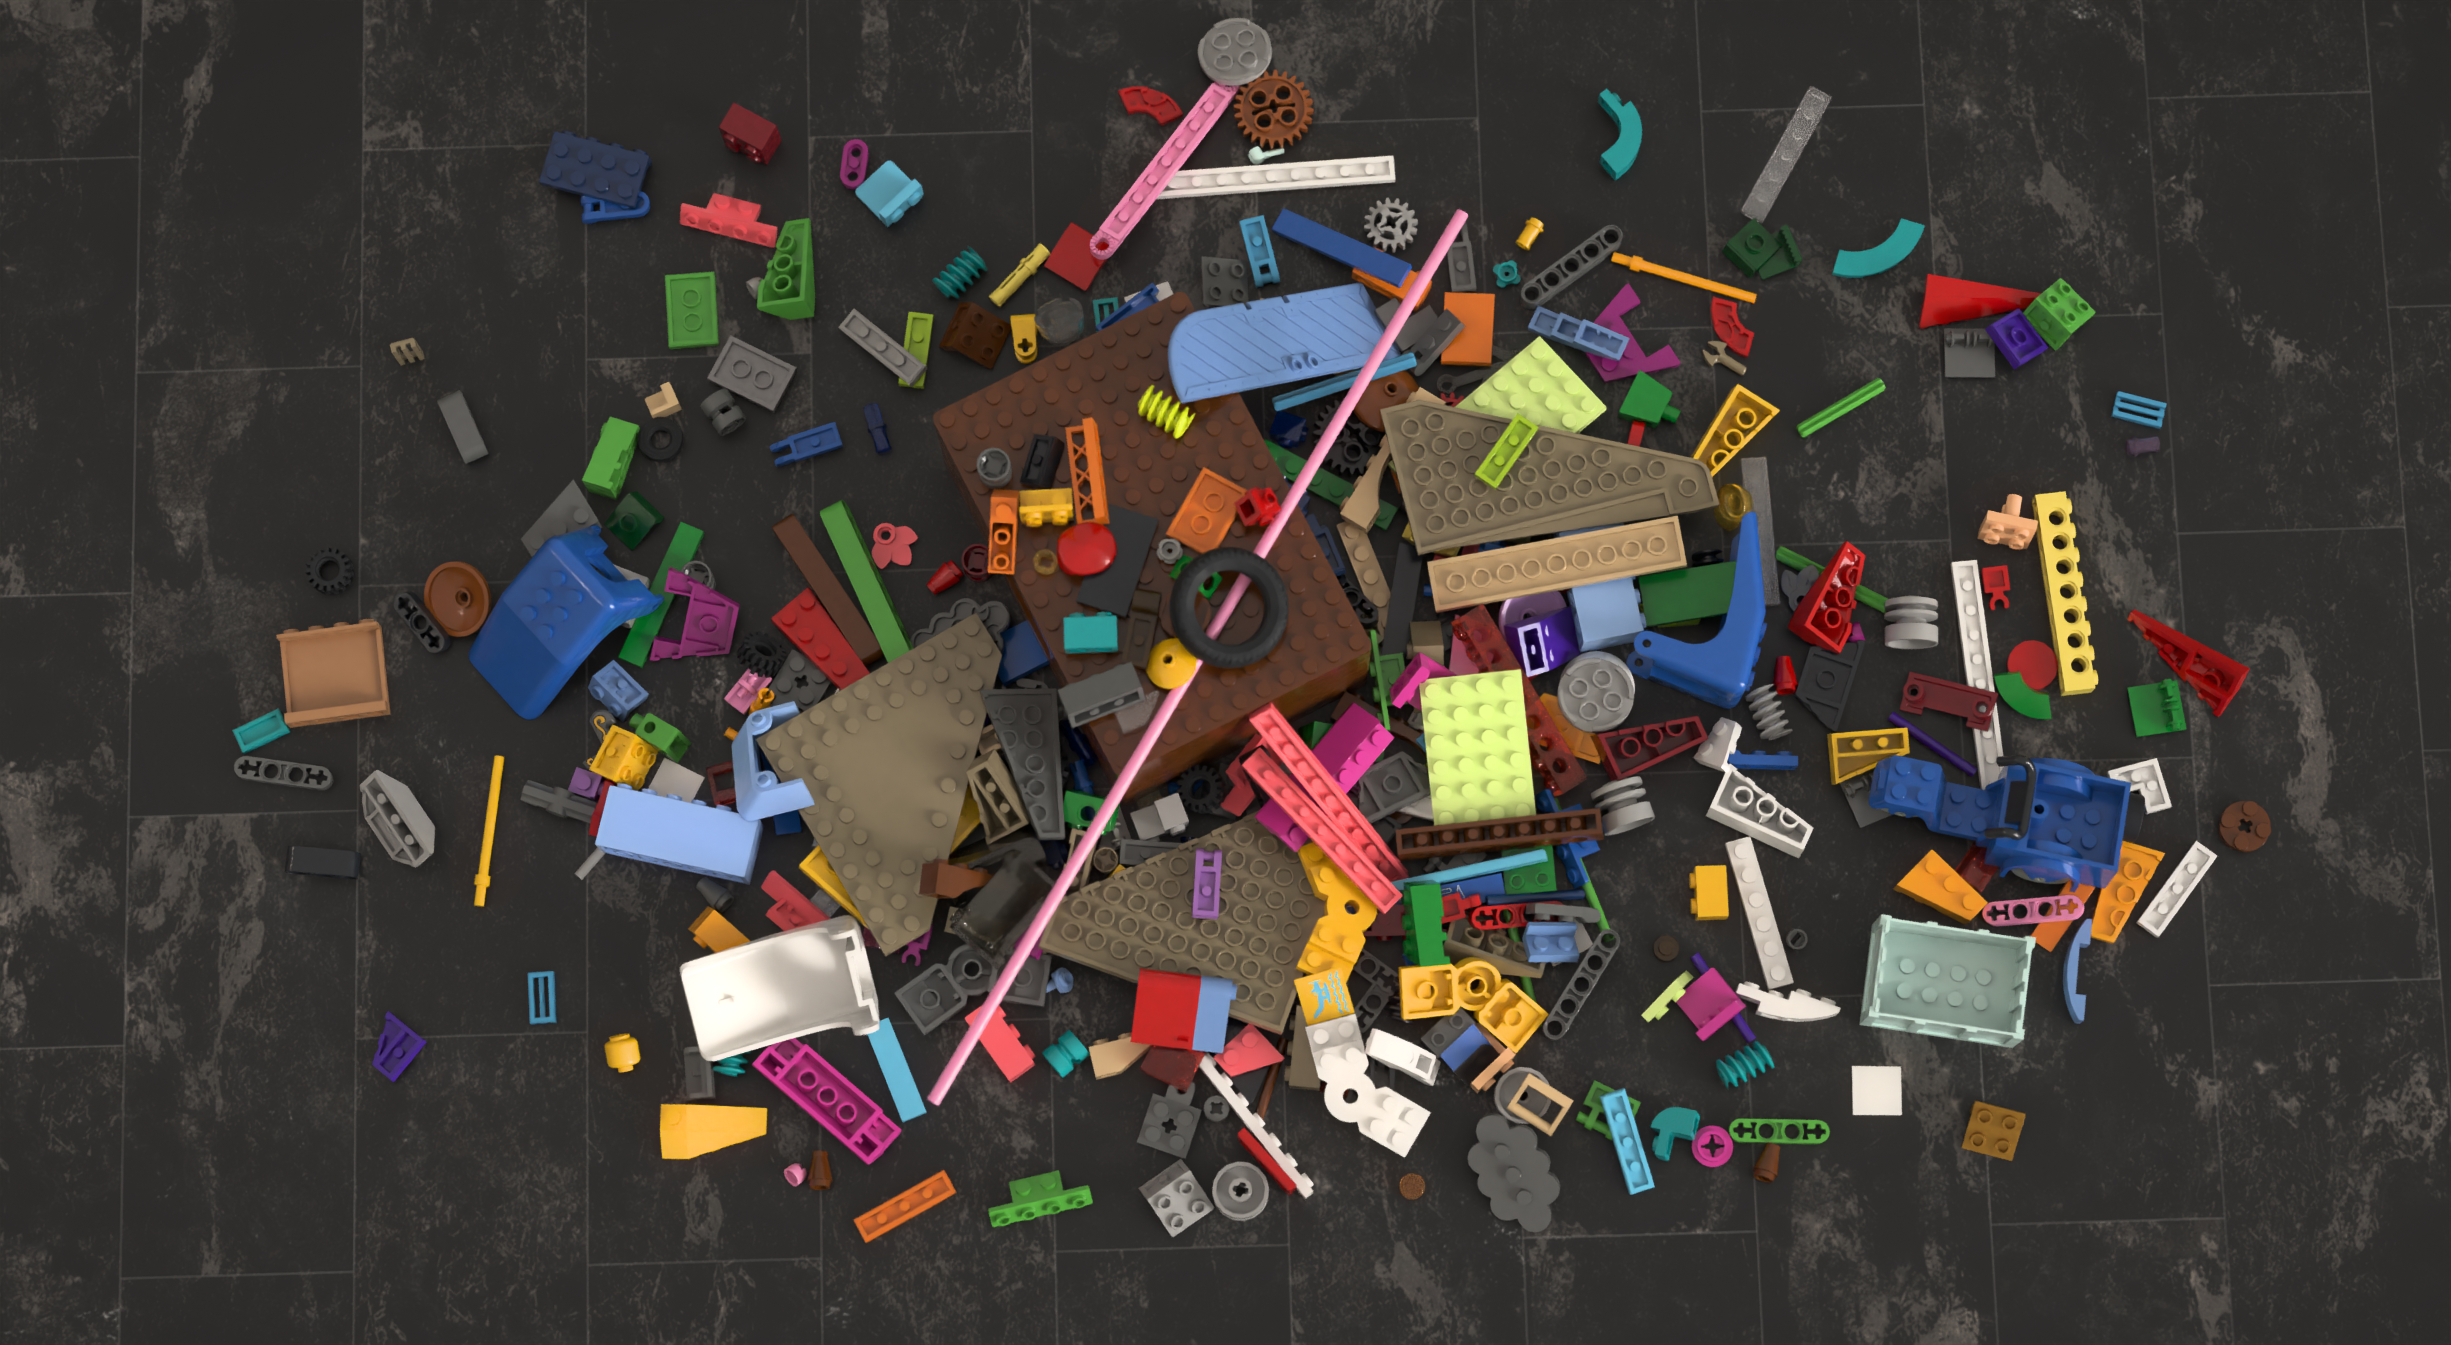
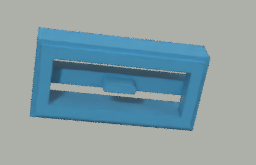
(2142, 401)
(552, 1000)

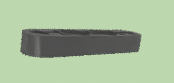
(284, 771)

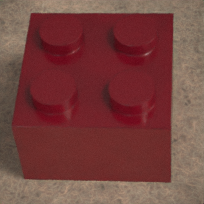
(749, 134)

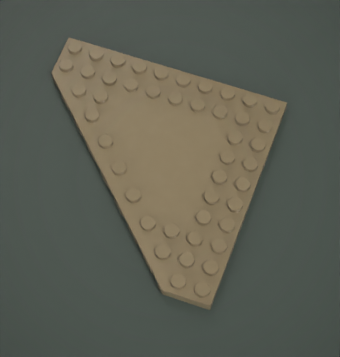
(892, 772)
(1147, 920)

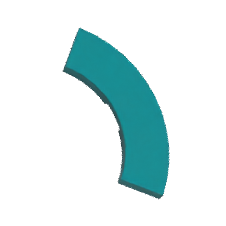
(1882, 257)

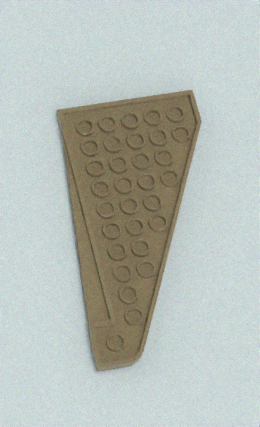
(1553, 487)

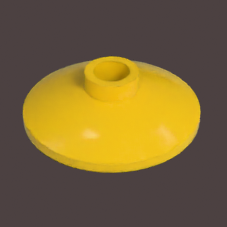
(1175, 673)

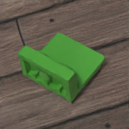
(2058, 313)

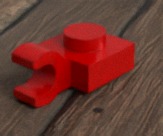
(1454, 906)

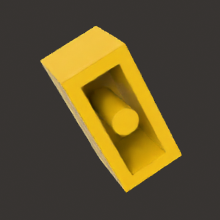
(1709, 892)

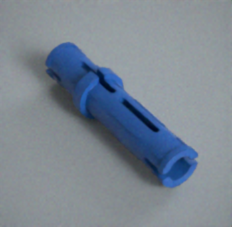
(1083, 784)

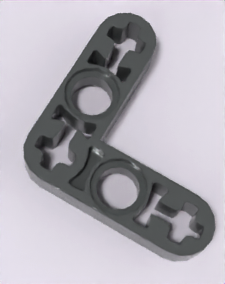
(1376, 989)

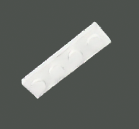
(2176, 889)

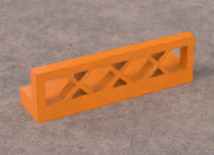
(1093, 474)

